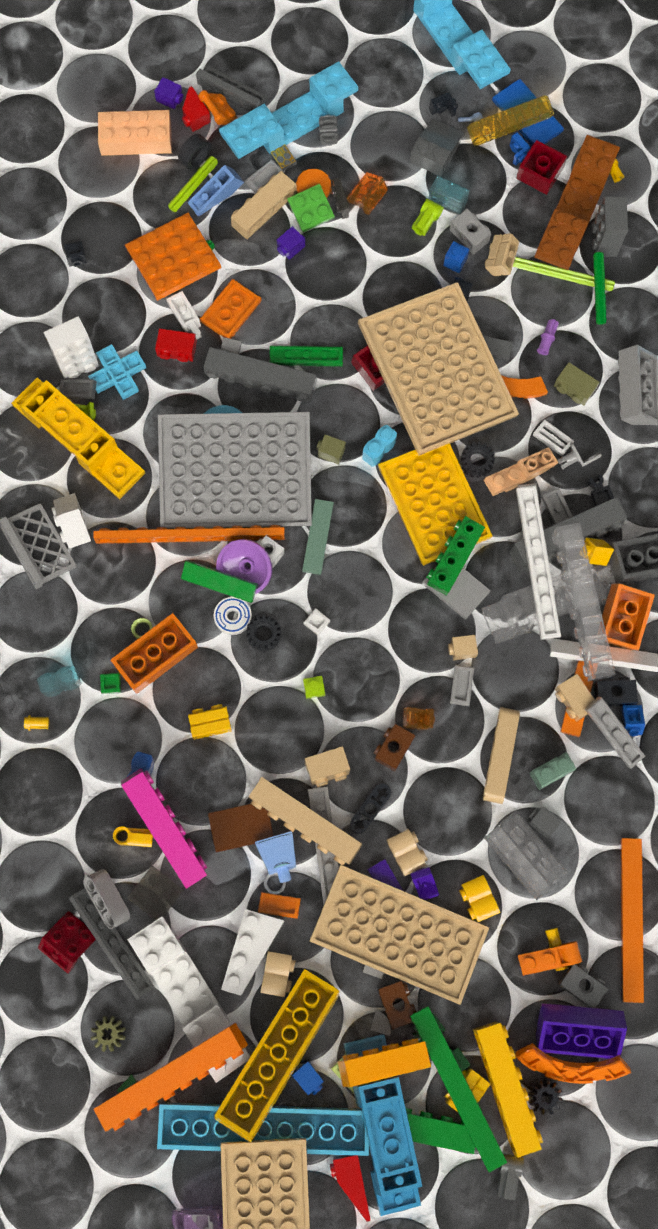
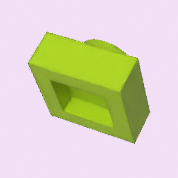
(314, 687)

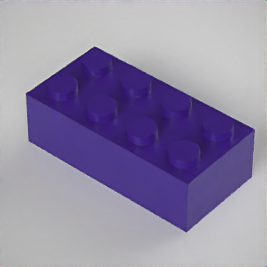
(580, 1031)

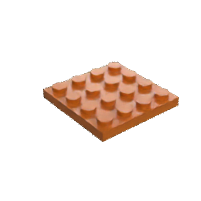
(173, 256)

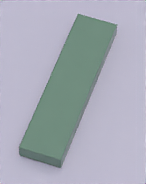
(318, 537)

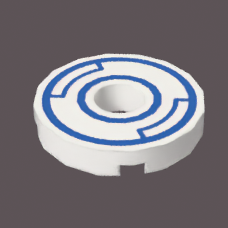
(224, 608)

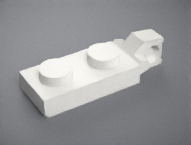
(184, 313)

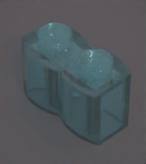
(54, 683)

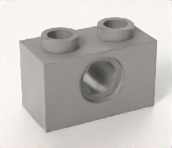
(471, 240)

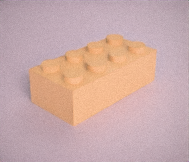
(134, 132)

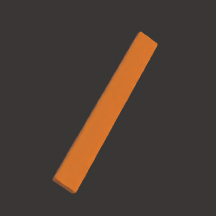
(632, 920)

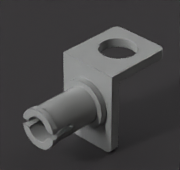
(574, 456)

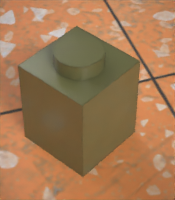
(331, 449)

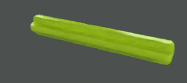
(192, 184)

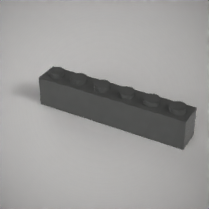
(259, 374)

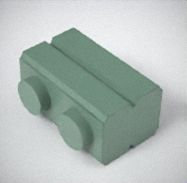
(552, 770)

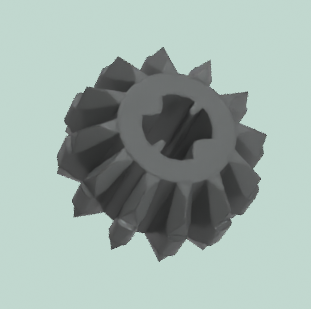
(328, 130)

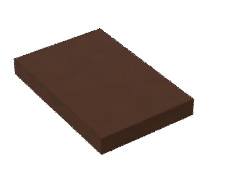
(239, 827)

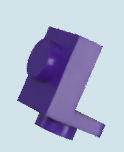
(425, 883)

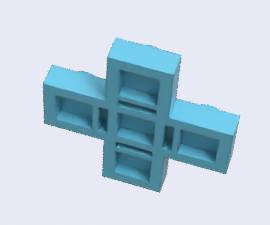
(117, 371)

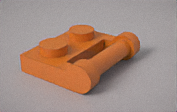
(219, 107)

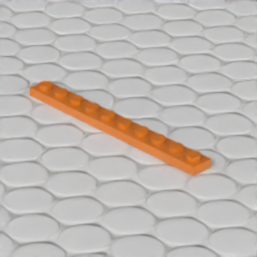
(181, 534)

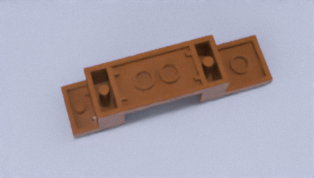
(577, 202)

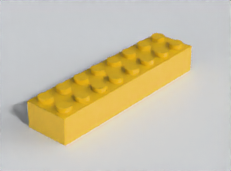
(277, 1055)

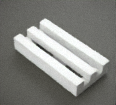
(550, 444)

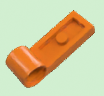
(550, 958)

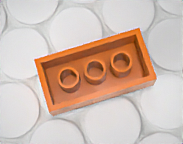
(154, 653)

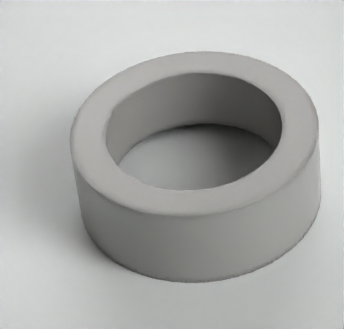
(266, 886)

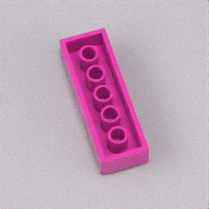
(163, 827)

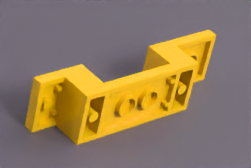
(80, 435)

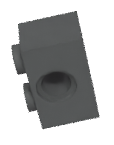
(571, 980)

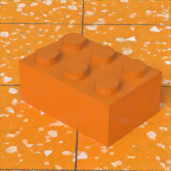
(626, 615)

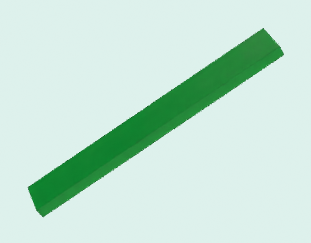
(458, 1089)

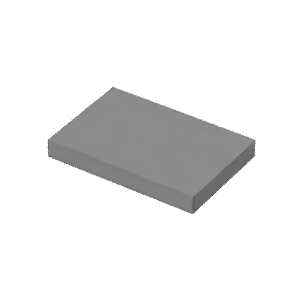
(464, 594)

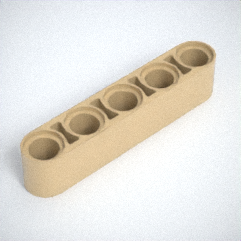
(501, 755)

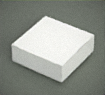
(316, 622)

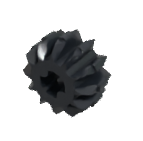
(540, 1103)

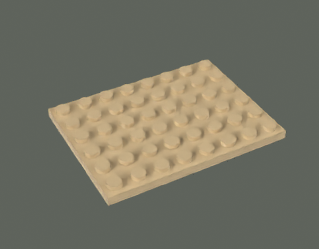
(438, 368)

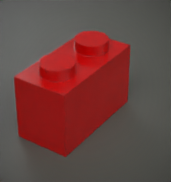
(176, 345)

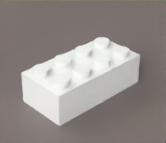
(72, 348)

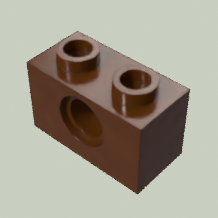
(389, 758)
(388, 994)

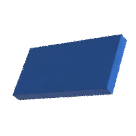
(518, 94)

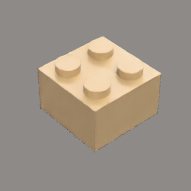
(327, 767)

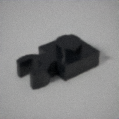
(600, 493)

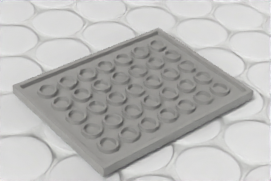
(234, 469)

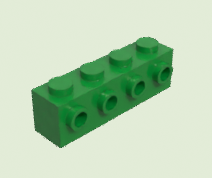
(455, 556)

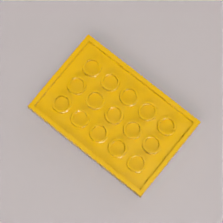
(431, 498)

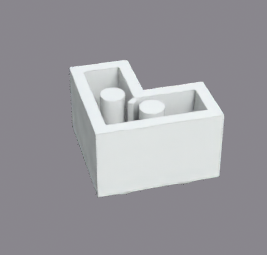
(70, 518)

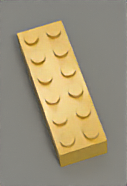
(507, 1090)

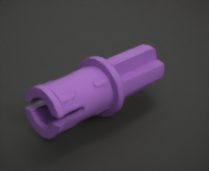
(548, 337)

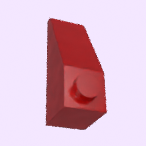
(349, 1177)

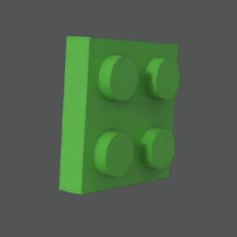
(310, 208)

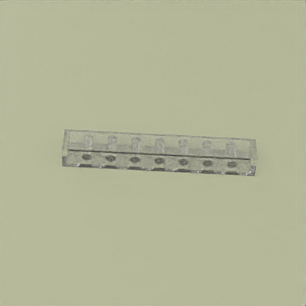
(584, 602)

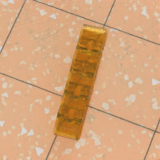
(510, 120)

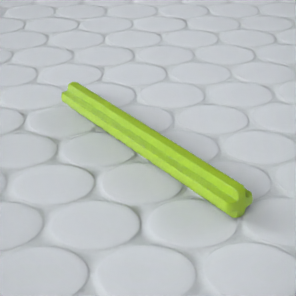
(560, 273)

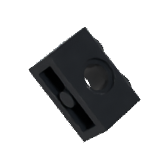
(626, 687)

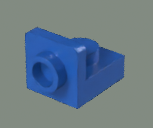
(519, 147)
(633, 719)

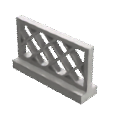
(23, 554)

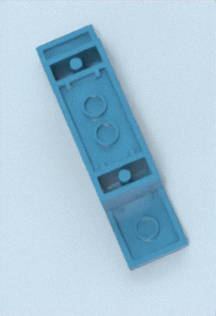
(389, 1137)

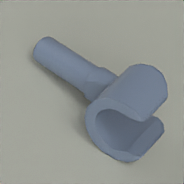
(477, 116)

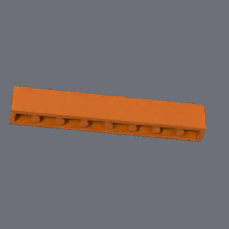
(170, 1077)

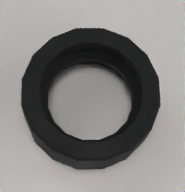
(194, 151)

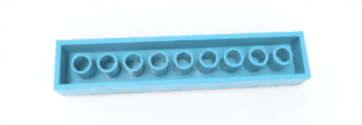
(325, 1129)

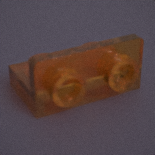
(368, 192)

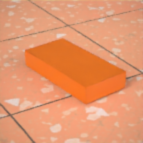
(279, 905)

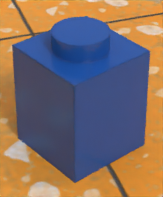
(456, 257)
(308, 1078)

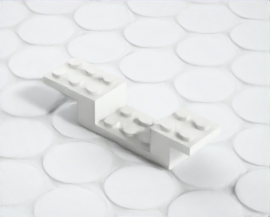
(184, 988)

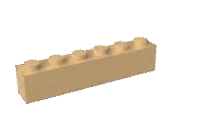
(305, 821)

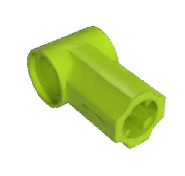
(429, 213)

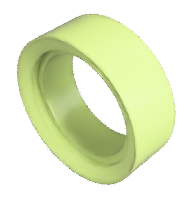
(138, 621)

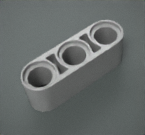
(106, 898)

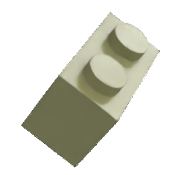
(576, 384)

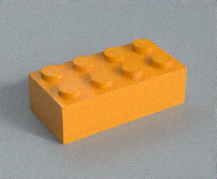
(383, 1064)

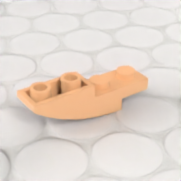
(522, 472)

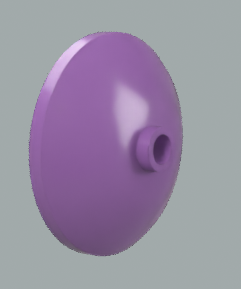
(233, 561)

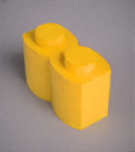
(479, 898)

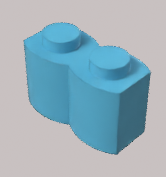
(378, 446)

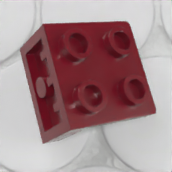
(66, 941)

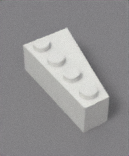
(251, 945)

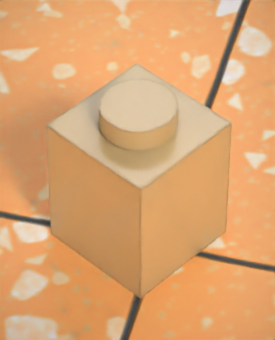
(463, 647)

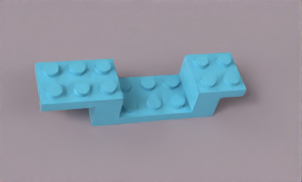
(459, 44)
(294, 119)

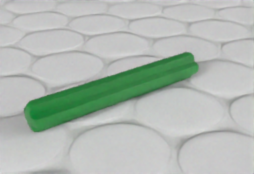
(599, 281)

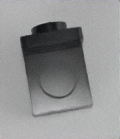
(443, 102)
(75, 254)

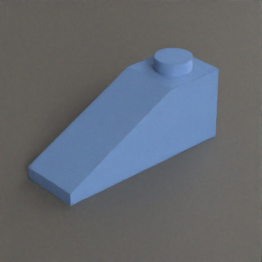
(216, 190)

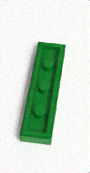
(306, 356)
(219, 581)

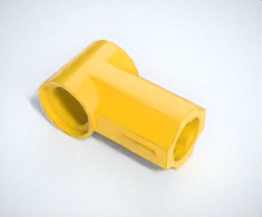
(136, 837)

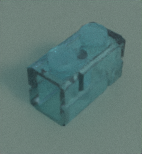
(449, 194)

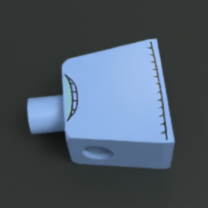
(278, 855)

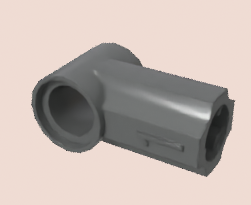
(510, 1176)

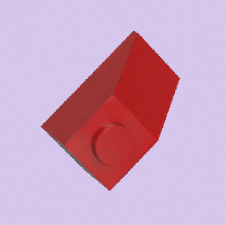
(194, 111)

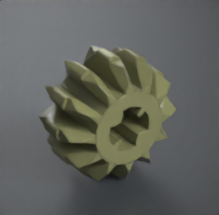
(101, 1033)

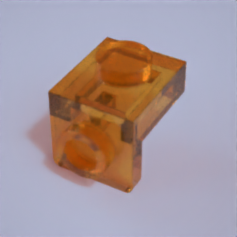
(418, 718)

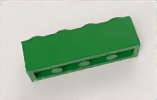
(439, 1132)

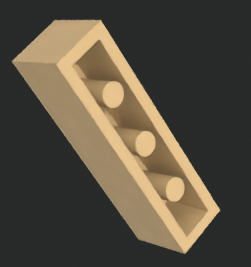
(263, 204)

